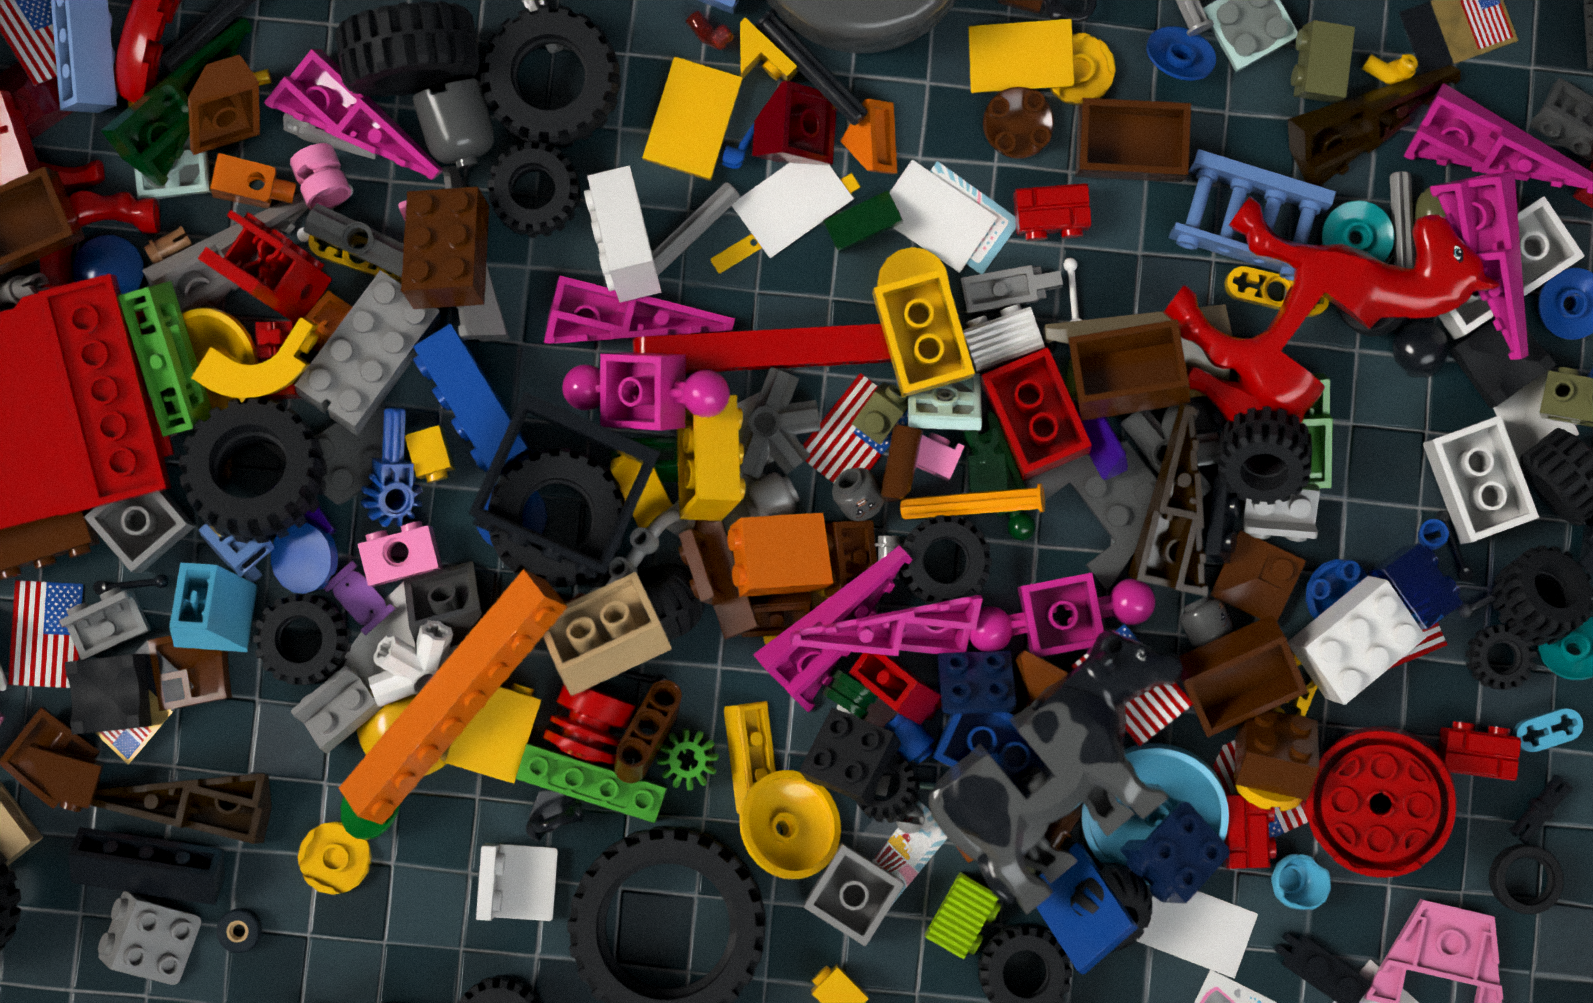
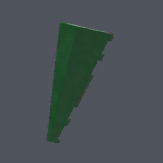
(157, 125)

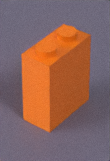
(780, 554)

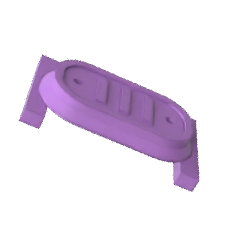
(359, 598)

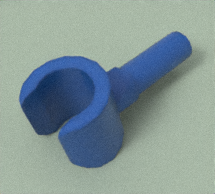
(733, 156)

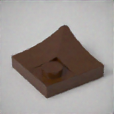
(1257, 577)
(202, 667)
(48, 731)

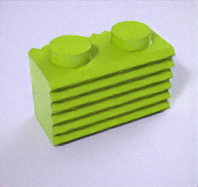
(962, 916)

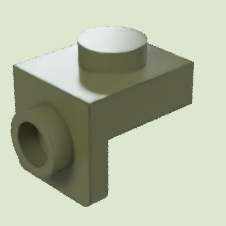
(881, 412)

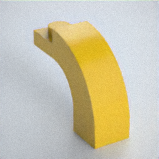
(238, 379)

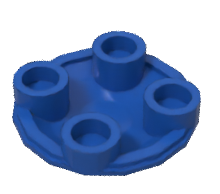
(110, 256)
(1331, 583)

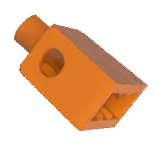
(234, 176)

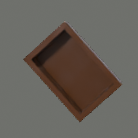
(1133, 140)
(35, 219)
(445, 248)
(1129, 370)
(1241, 676)

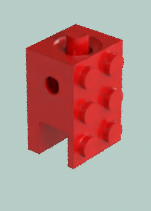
(281, 277)

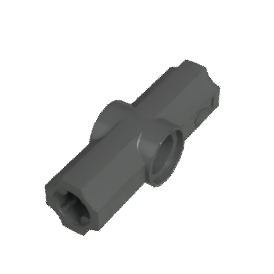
(340, 230)

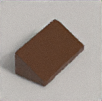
(778, 612)

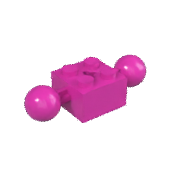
(645, 390)
(1128, 602)

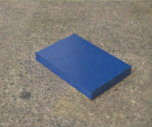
(1089, 936)

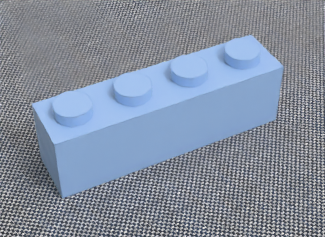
(84, 55)

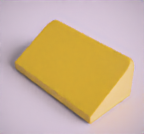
(654, 496)

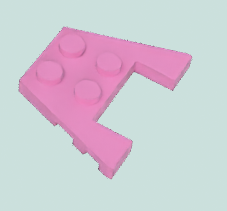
(1443, 944)

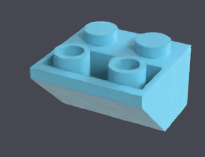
(212, 609)

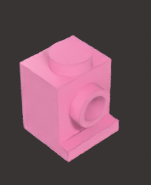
(937, 457)

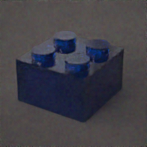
(1420, 583)

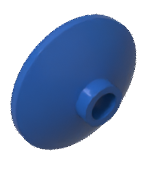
(1179, 54)
(1578, 319)

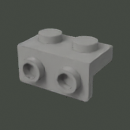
(105, 623)

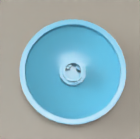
(1183, 779)

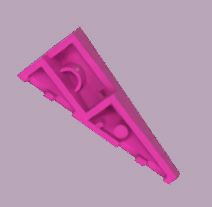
(320, 98)
(1473, 136)
(1486, 220)
(593, 313)
(923, 629)
(807, 668)

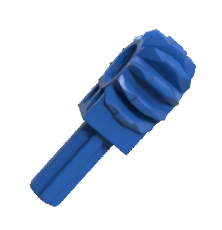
(391, 473)

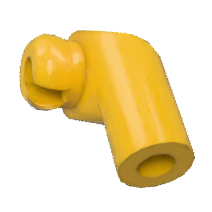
(1391, 72)

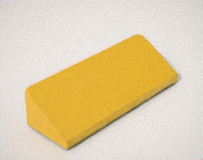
(748, 746)

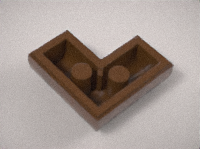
(901, 463)

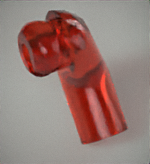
(706, 34)

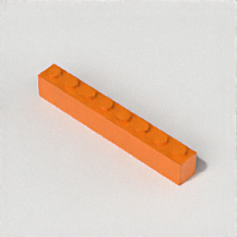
(452, 697)

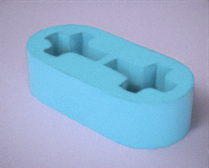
(1549, 738)

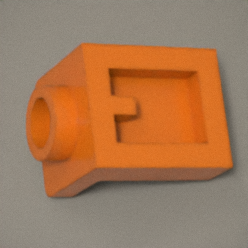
(328, 315)

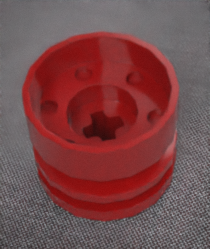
(589, 724)

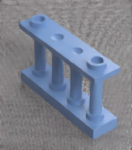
(1244, 180)

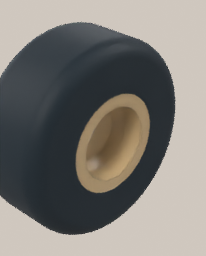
(226, 935)

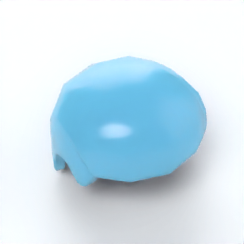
(1300, 882)

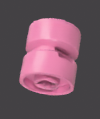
(320, 176)

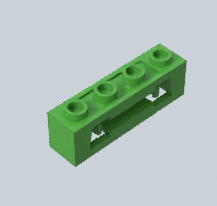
(166, 357)
(590, 782)

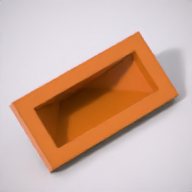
(874, 138)

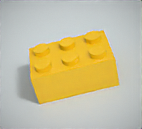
(923, 332)
(710, 464)

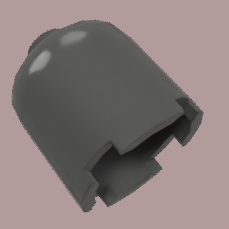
(456, 122)

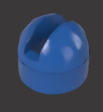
(1432, 527)

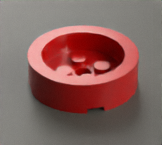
(1404, 770)

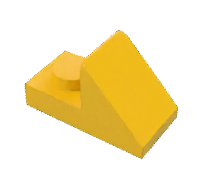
(757, 47)

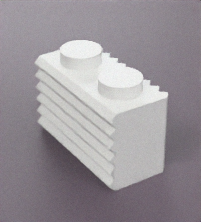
(1002, 338)

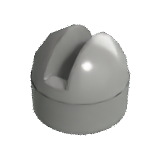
(909, 827)

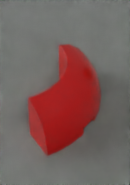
(139, 48)

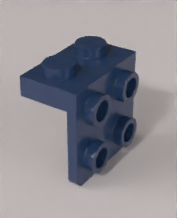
(976, 682)
(1177, 855)

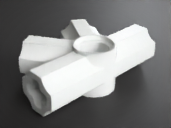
(410, 666)

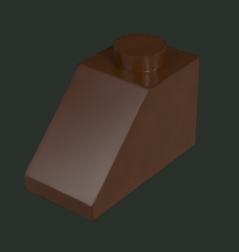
(67, 775)

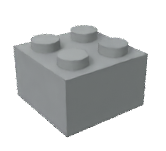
(141, 528)
(853, 894)

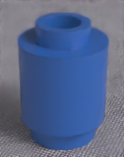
(913, 738)

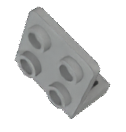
(148, 939)

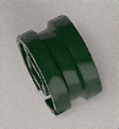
(850, 694)

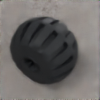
(672, 598)
(1127, 888)

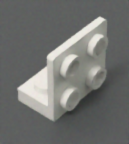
(517, 882)

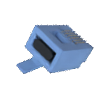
(237, 555)

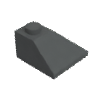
(444, 596)

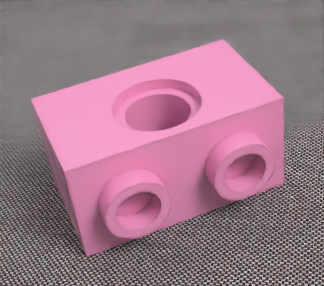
(421, 559)

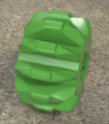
(700, 756)

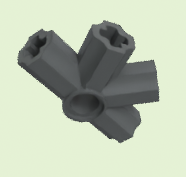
(789, 421)
(1151, 435)

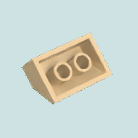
(605, 634)

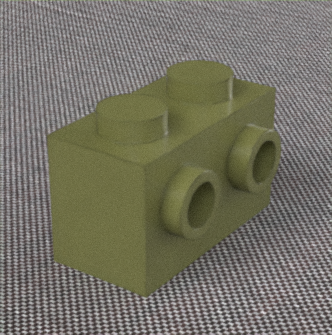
(1323, 61)
(1568, 397)

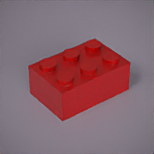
(1036, 414)

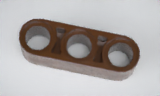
(645, 746)

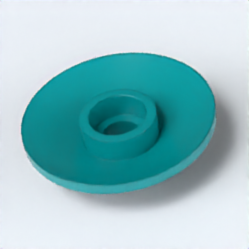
(1364, 219)
(1568, 665)

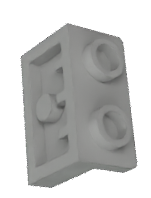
(1290, 518)
(336, 708)

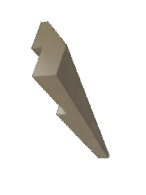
(1193, 354)

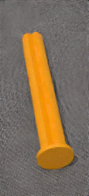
(974, 503)

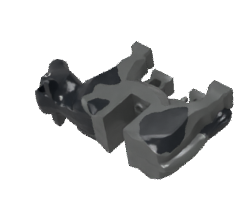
(1080, 738)

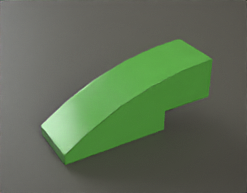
(1321, 428)

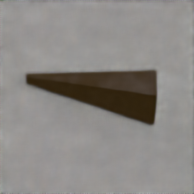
(1338, 133)
(1171, 535)
(220, 806)

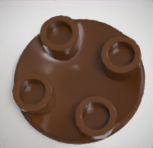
(1018, 122)

